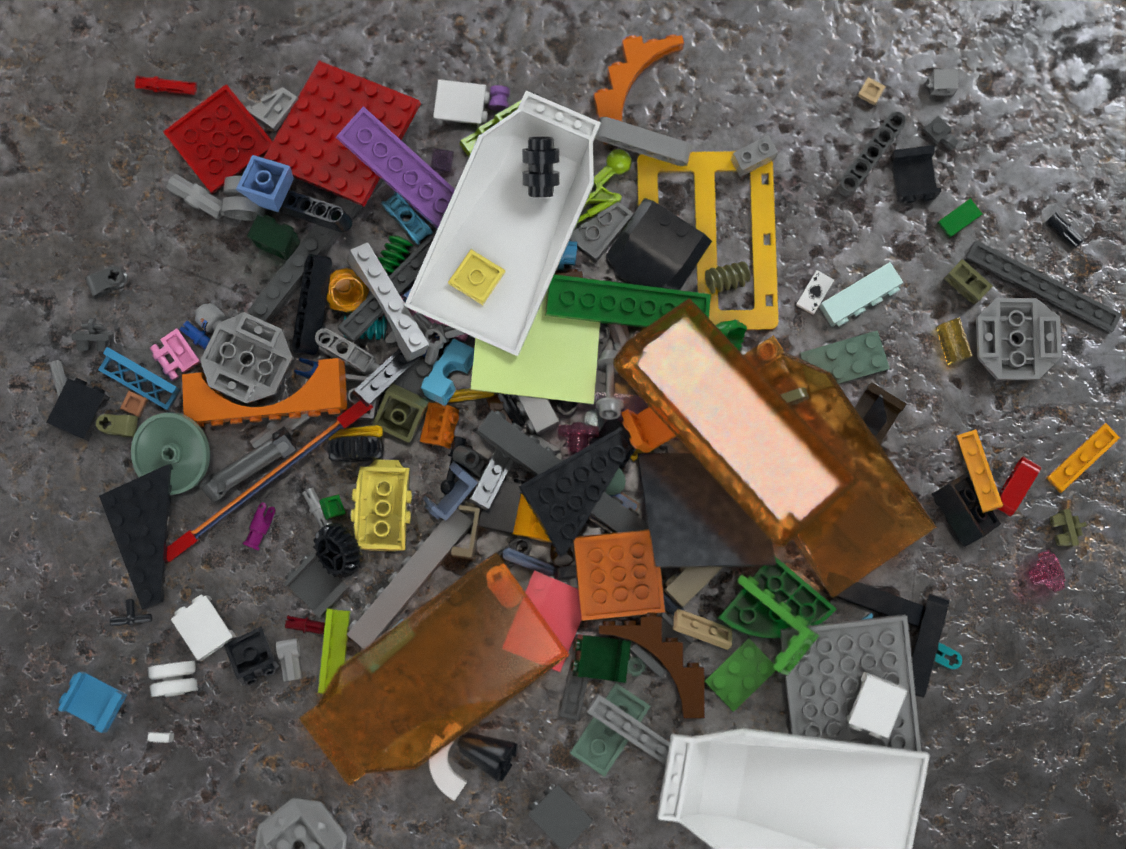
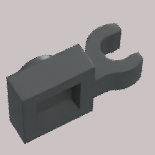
(939, 131)

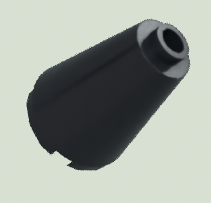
(488, 753)

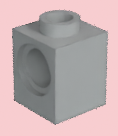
(943, 82)

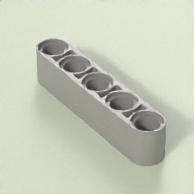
(644, 141)

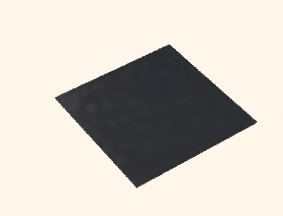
(696, 518)

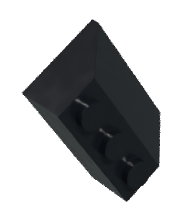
(963, 510)

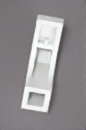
(444, 776)

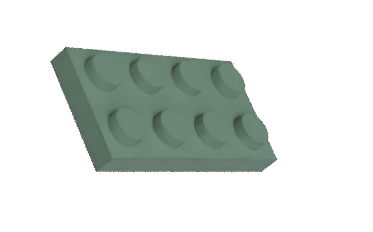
(850, 357)
(599, 743)

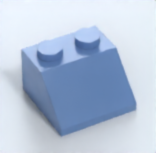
(266, 182)

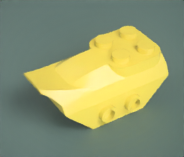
(382, 506)

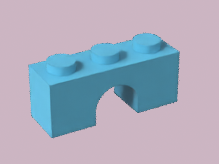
(455, 357)

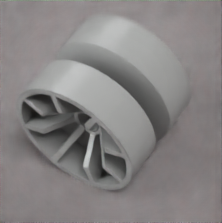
(237, 205)

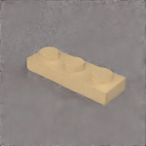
(702, 629)

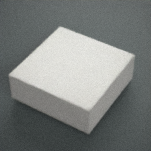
(160, 737)

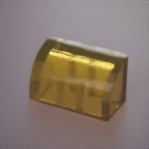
(954, 341)

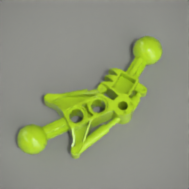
(617, 163)

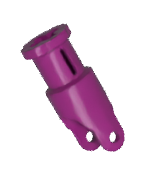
(259, 526)

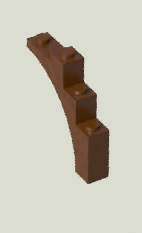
(687, 678)

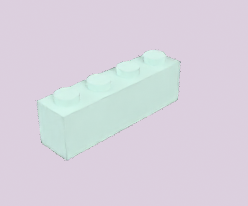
(861, 294)

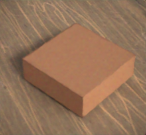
(134, 404)

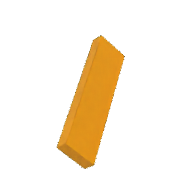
(1082, 458)
(979, 471)

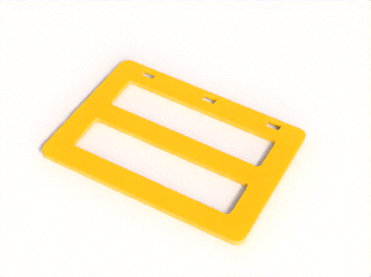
(703, 167)

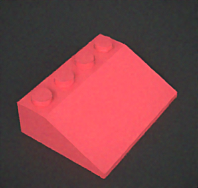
(558, 606)

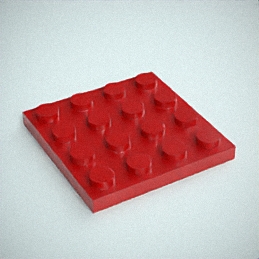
(218, 138)

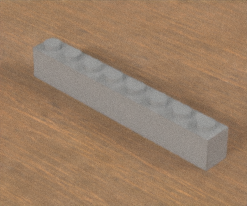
(410, 579)

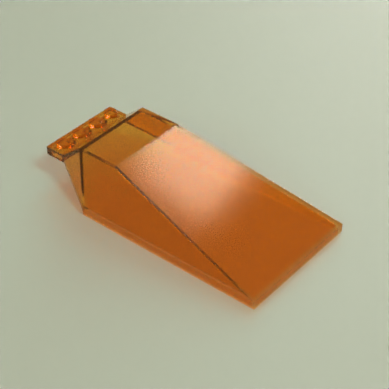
(879, 511)
(434, 675)

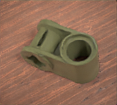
(120, 425)

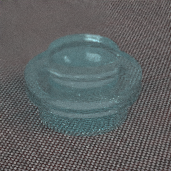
(593, 418)

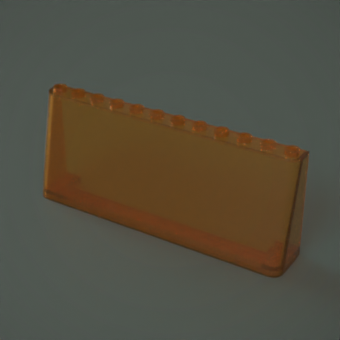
(734, 422)

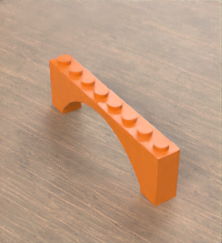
(321, 393)

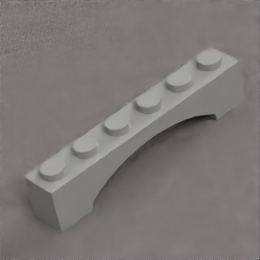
(407, 332)

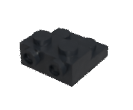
(251, 656)

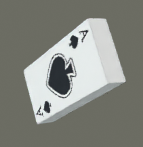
(815, 292)

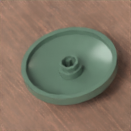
(174, 441)

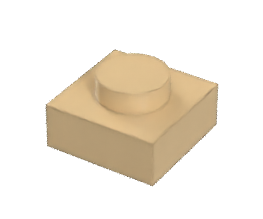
(871, 91)

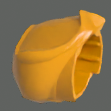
(346, 290)

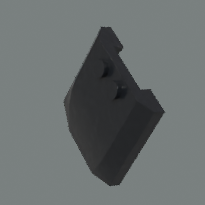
(657, 248)

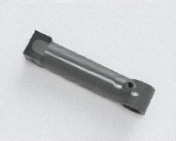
(217, 484)

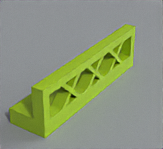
(333, 645)

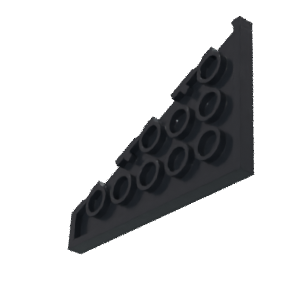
(570, 490)
(139, 524)

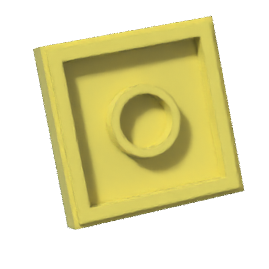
(476, 277)

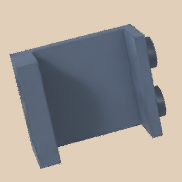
(455, 497)

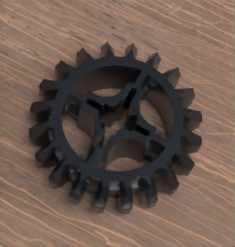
(355, 449)
(337, 550)

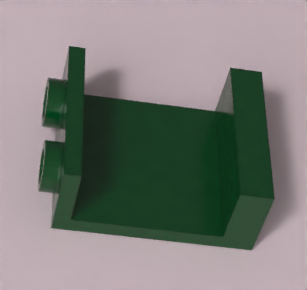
(601, 658)

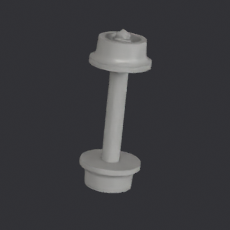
(609, 406)

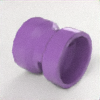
(499, 98)

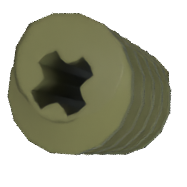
(728, 274)

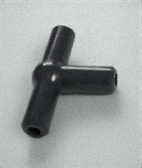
(130, 618)

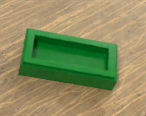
(959, 218)

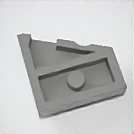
(273, 108)

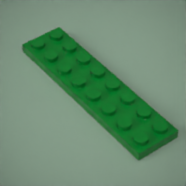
(615, 301)

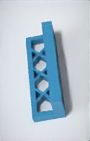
(138, 370)

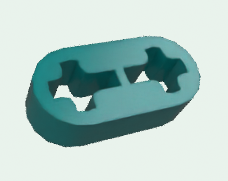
(949, 652)

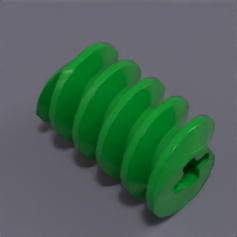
(393, 253)

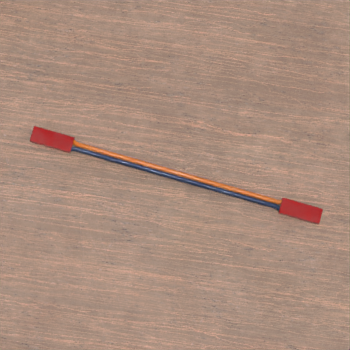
(190, 538)

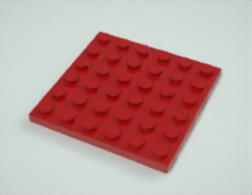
(323, 109)

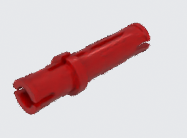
(157, 84)

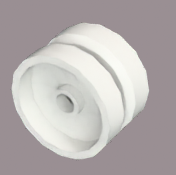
(173, 681)

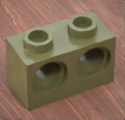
(968, 282)

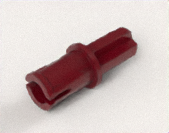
(305, 625)

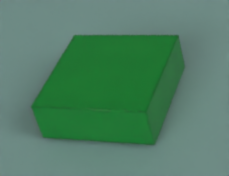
(332, 507)

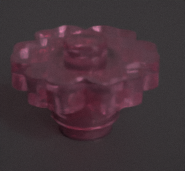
(578, 435)
(1048, 572)

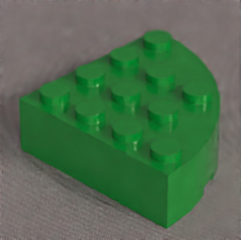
(756, 619)

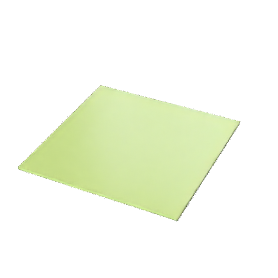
(553, 363)

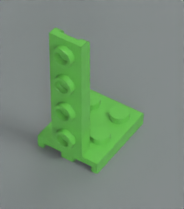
(798, 644)

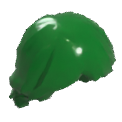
(733, 331)

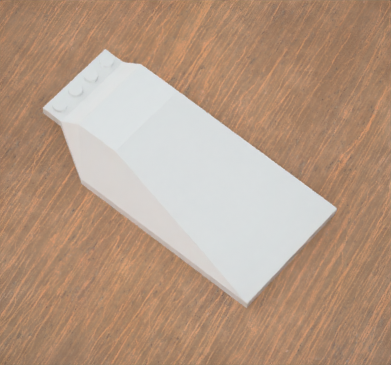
(507, 225)
(792, 791)

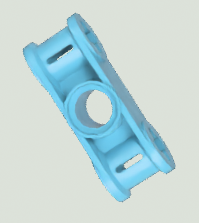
(415, 227)

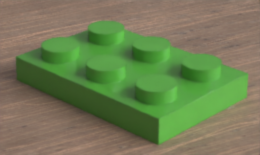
(740, 674)

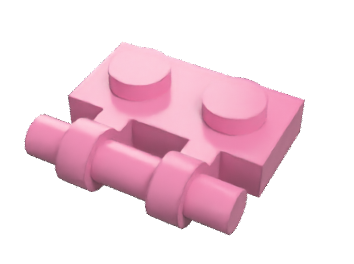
(180, 351)

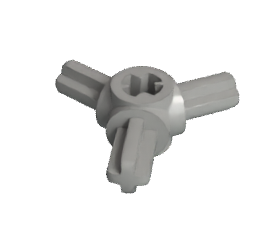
(443, 331)

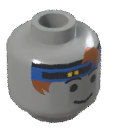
(208, 317)

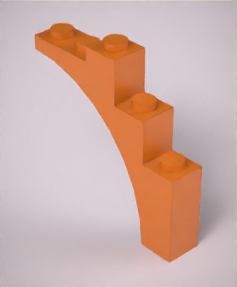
(622, 75)

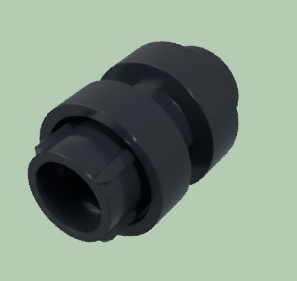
(541, 176)

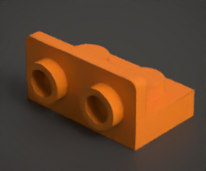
(439, 425)

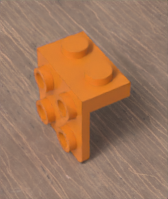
(646, 429)

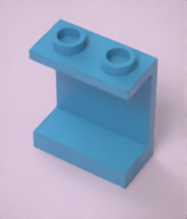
(92, 701)

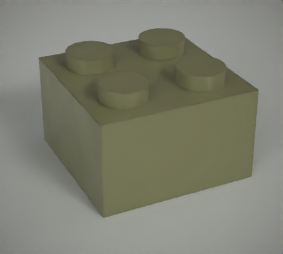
(401, 412)

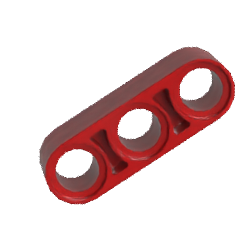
(1018, 485)

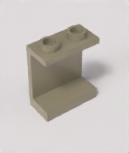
(464, 553)

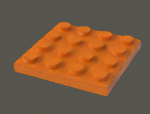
(617, 575)

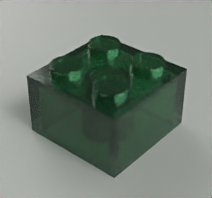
(272, 237)

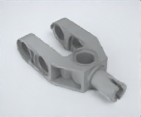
(354, 358)

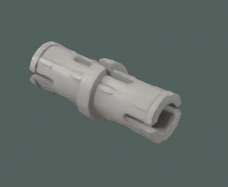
(315, 507)

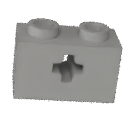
(754, 155)

